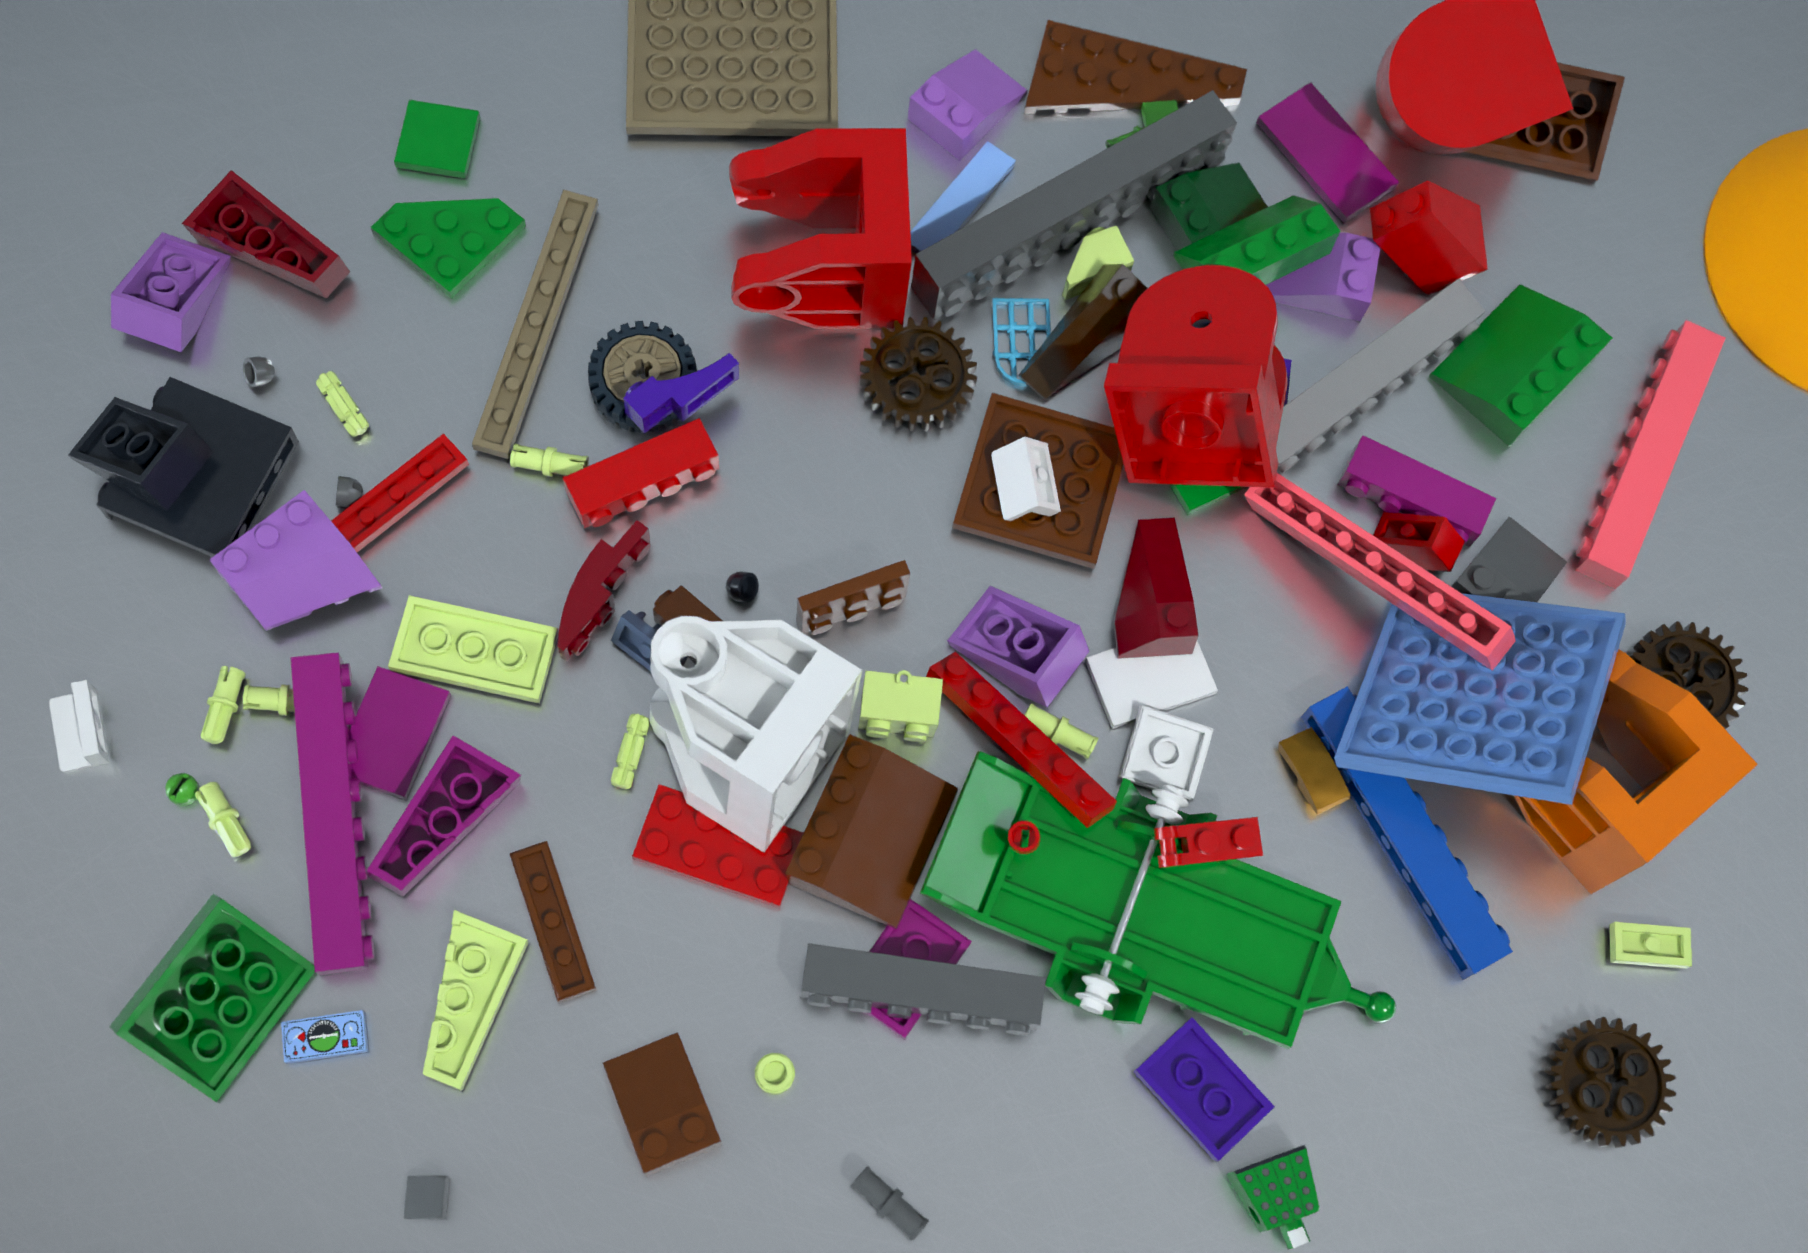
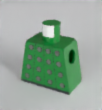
(1279, 1194)

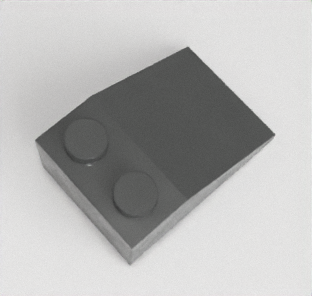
(1511, 566)

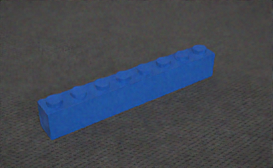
(1416, 850)

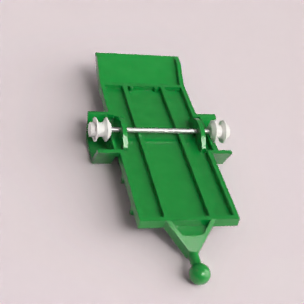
(1193, 934)

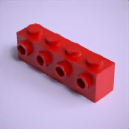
(642, 474)

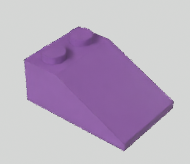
(964, 103)
(1336, 283)
(168, 292)
(1021, 644)

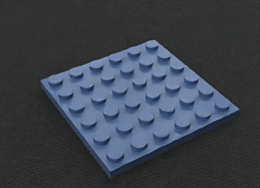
(1505, 730)

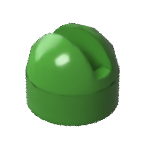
(187, 791)

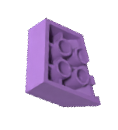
(293, 564)

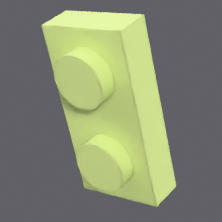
(1650, 945)

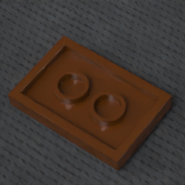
(853, 598)

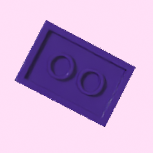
(1204, 1089)

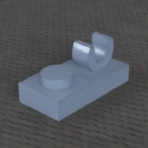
(635, 637)

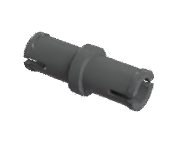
(889, 1203)

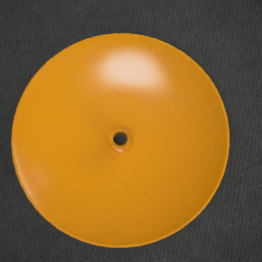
(1761, 254)

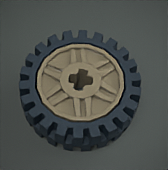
(631, 353)

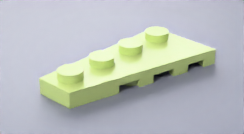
(473, 985)

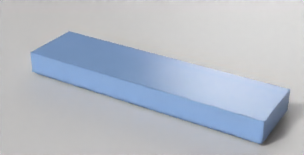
(962, 197)

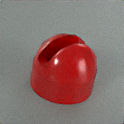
(1015, 837)

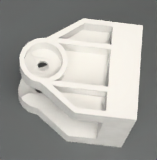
(749, 717)

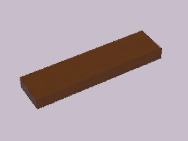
(552, 922)

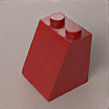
(1431, 235)

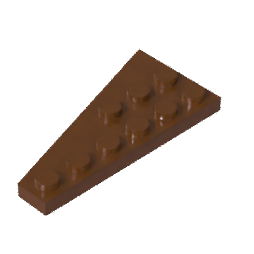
(1116, 73)

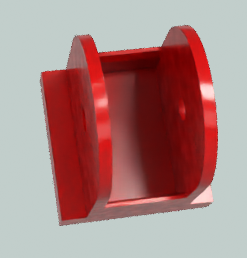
(1204, 398)

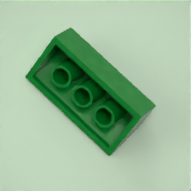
(1268, 242)

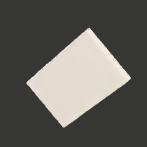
(1148, 681)

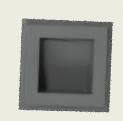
(426, 1197)

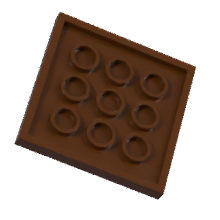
(1085, 473)

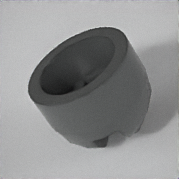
(258, 371)
(348, 491)

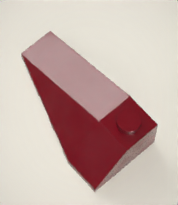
(1156, 596)

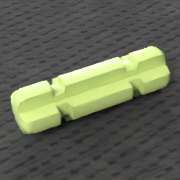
(342, 403)
(630, 751)

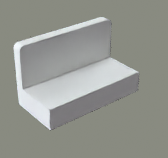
(1025, 479)
(79, 728)

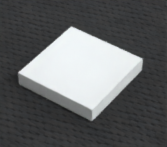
(1166, 752)

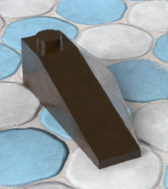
(1086, 332)

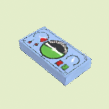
(324, 1037)

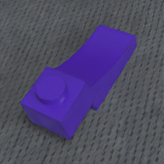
(654, 400)

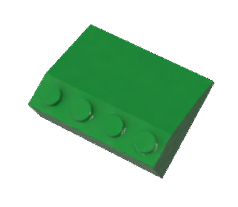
(1520, 361)
(213, 997)

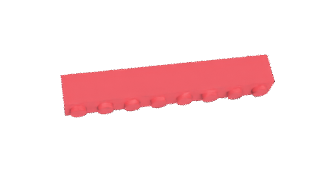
(1649, 455)
(1384, 570)

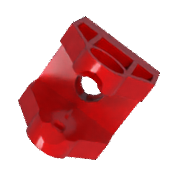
(828, 183)

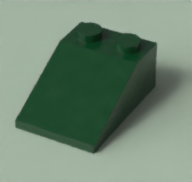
(1204, 203)

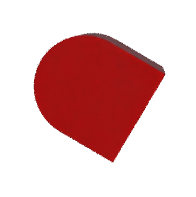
(1469, 75)

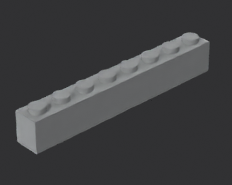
(1375, 370)

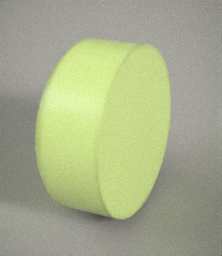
(774, 1073)

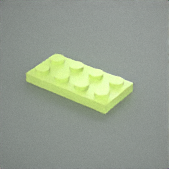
(473, 649)

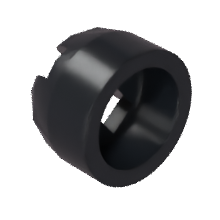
(742, 586)

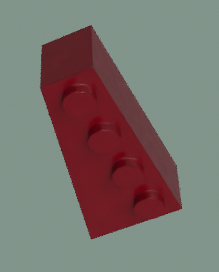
(258, 232)

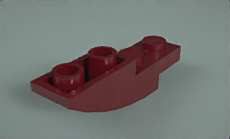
(589, 598)

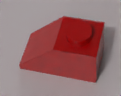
(1422, 539)

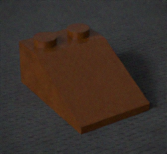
(662, 1104)

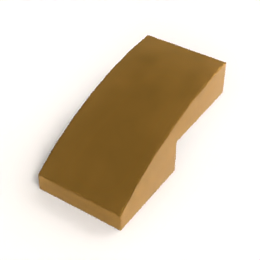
(1315, 770)

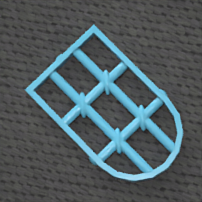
(1013, 354)

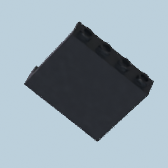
(231, 485)

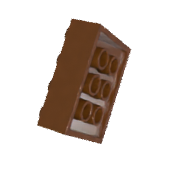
(1572, 140)
(871, 832)

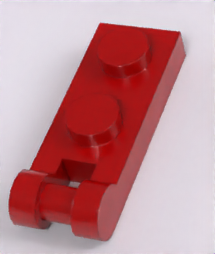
(1209, 842)

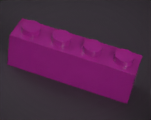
(1412, 487)

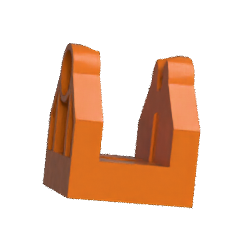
(1669, 749)

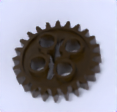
(905, 347)
(1715, 694)
(1645, 1090)

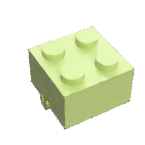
(900, 706)

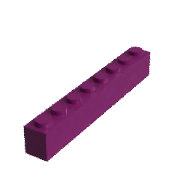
(330, 814)

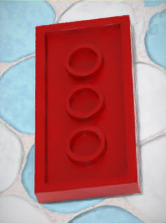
(699, 848)

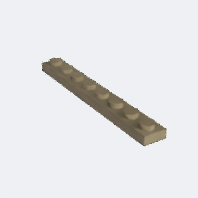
(535, 325)

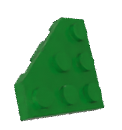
(449, 238)

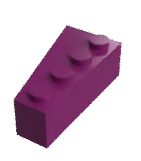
(445, 808)

